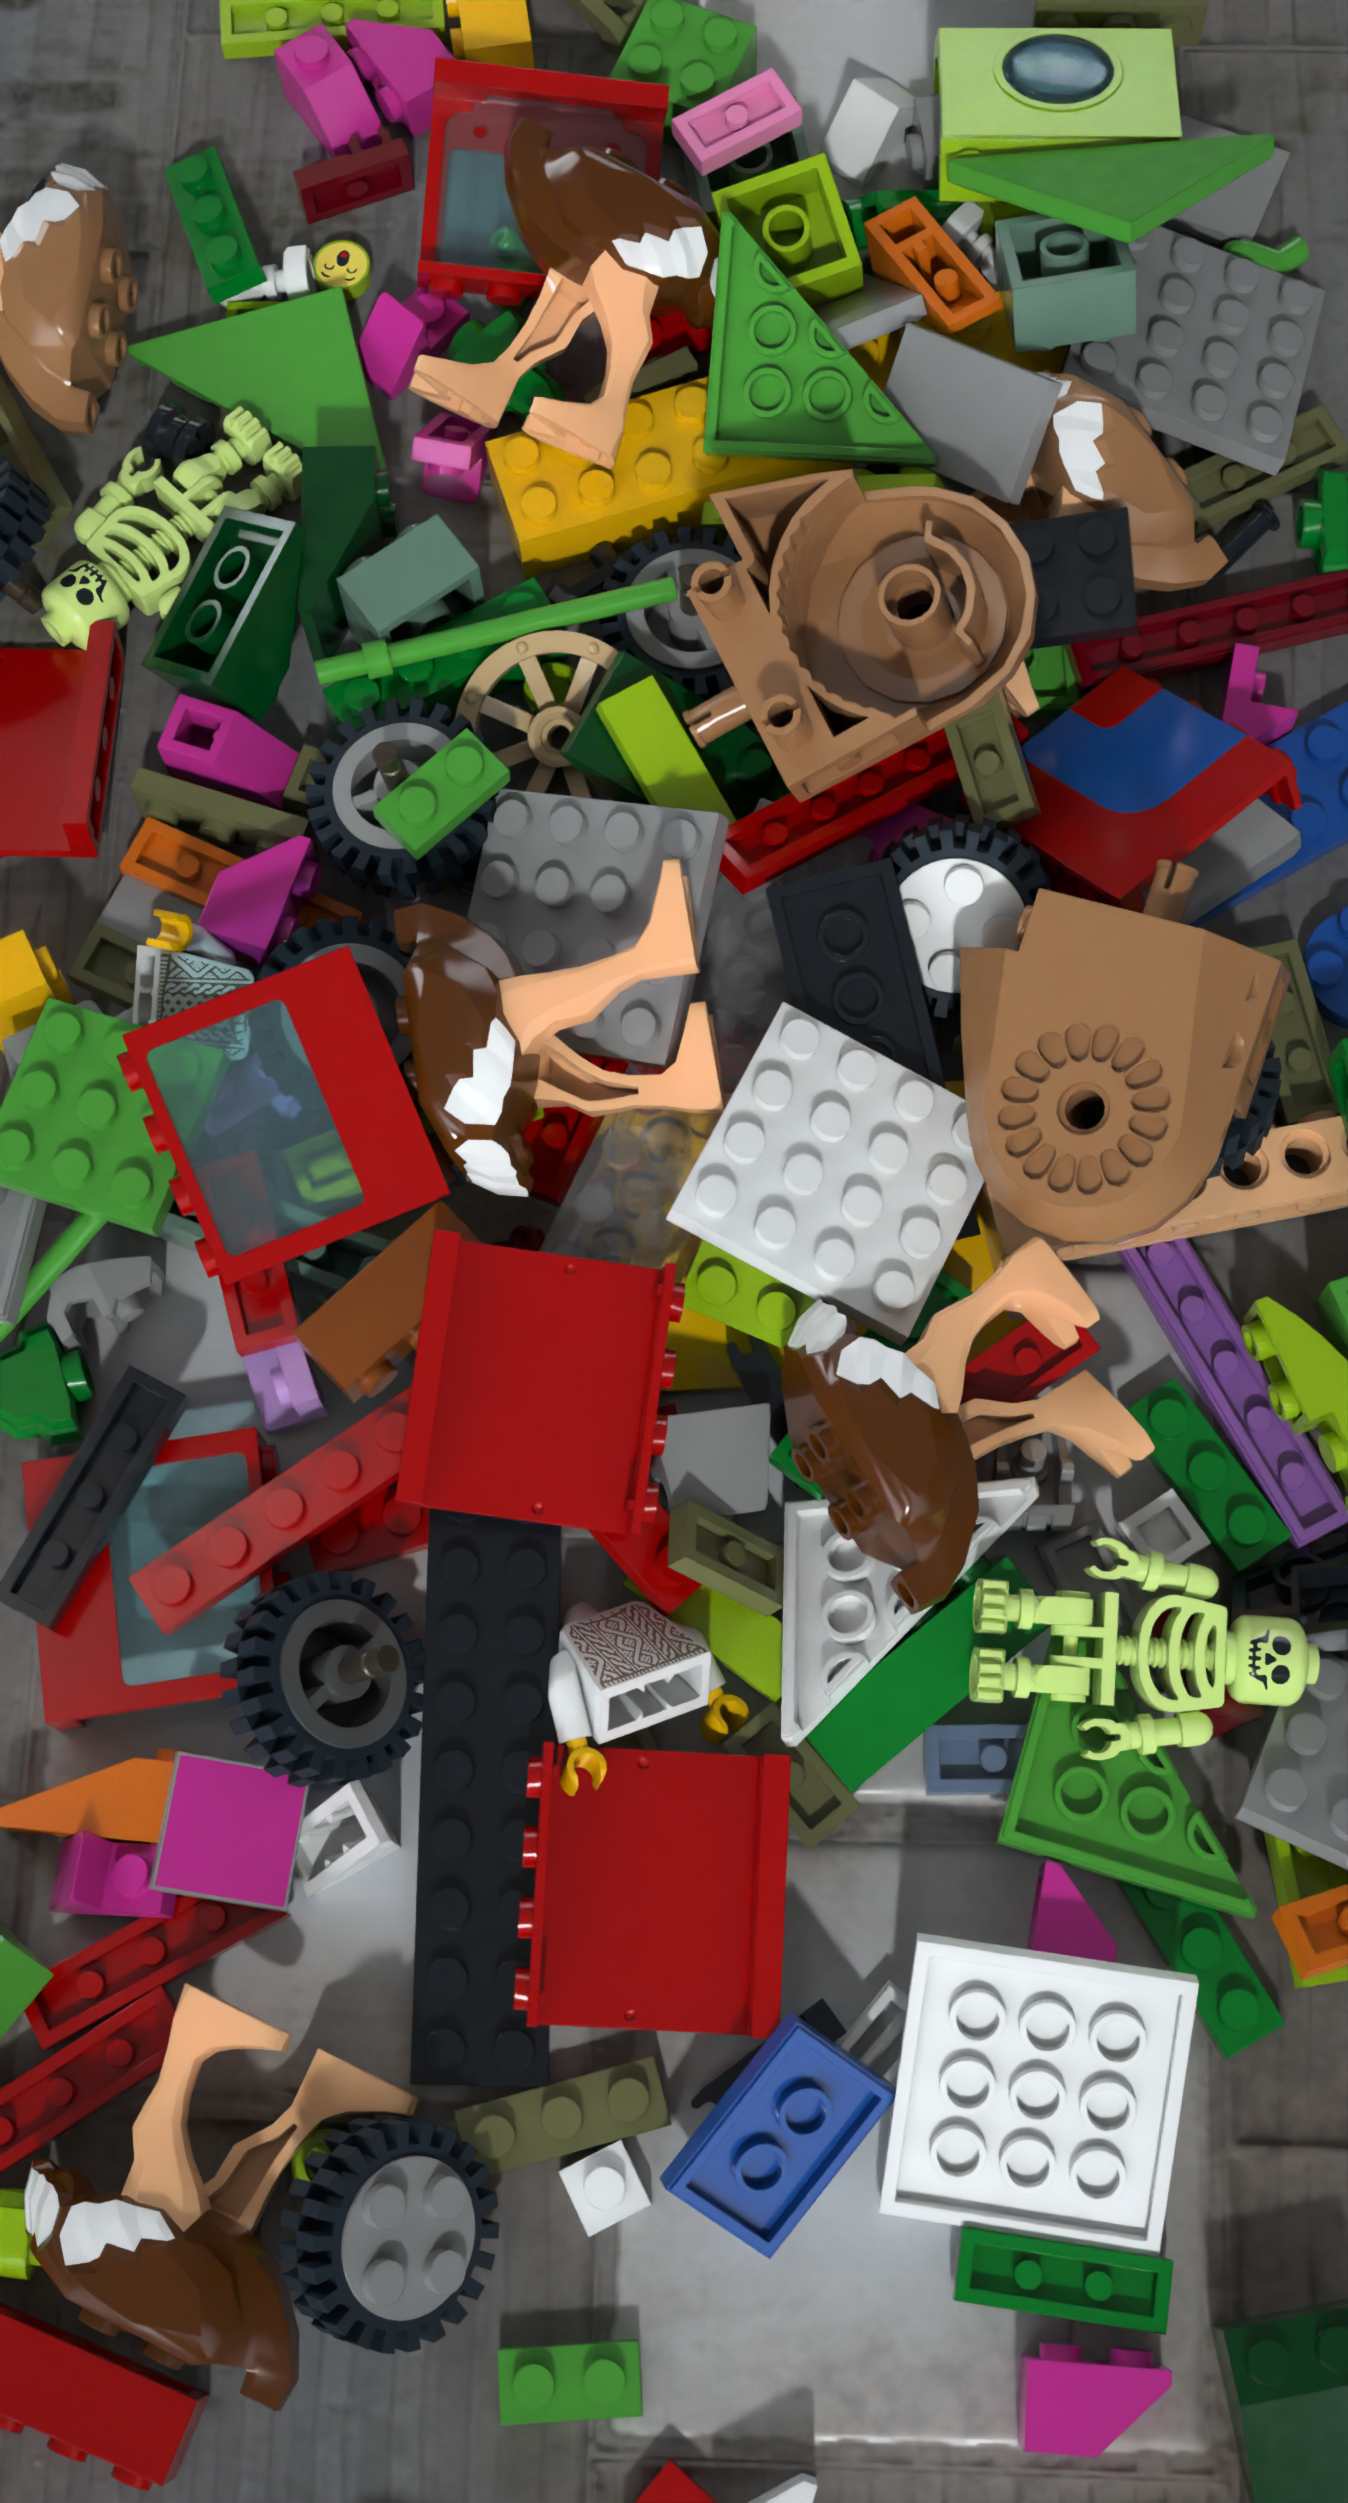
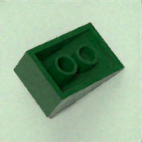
(344, 518)
(234, 615)
(735, 760)
(1289, 2401)

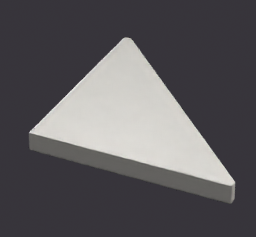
(842, 1602)

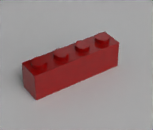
(94, 2401)

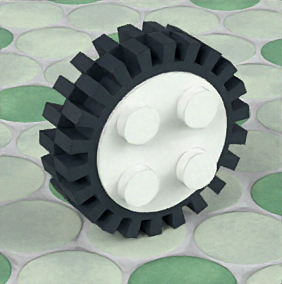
(961, 890)

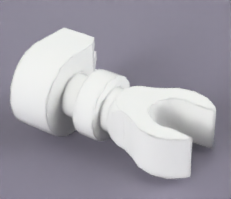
(980, 250)
(295, 278)

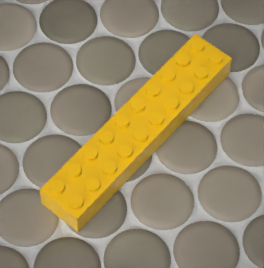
(568, 505)

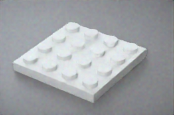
(836, 1174)
(1038, 2094)

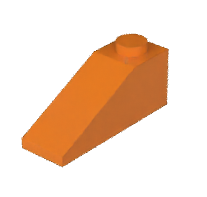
(919, 255)
(113, 1803)

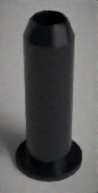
(1248, 534)

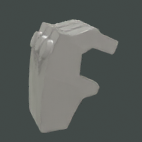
(106, 1288)
(1048, 1461)

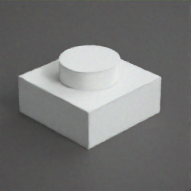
(1165, 1528)
(605, 2188)

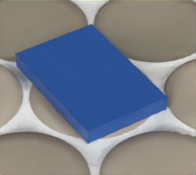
(779, 2135)

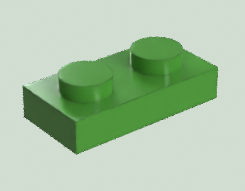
(441, 794)
(570, 2382)

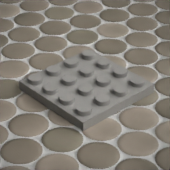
(1213, 349)
(579, 884)

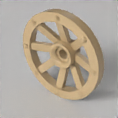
(539, 745)

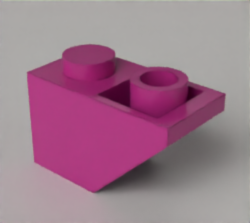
(398, 68)
(225, 752)
(261, 898)
(1084, 2403)

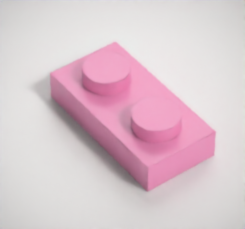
(737, 121)

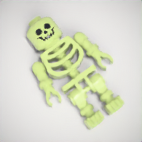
(119, 530)
(1257, 1658)

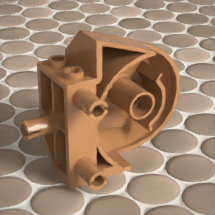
(822, 627)
(1119, 1013)

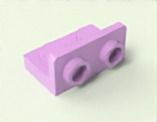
(285, 1387)

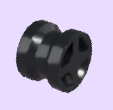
(176, 435)

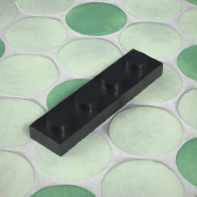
(91, 1498)

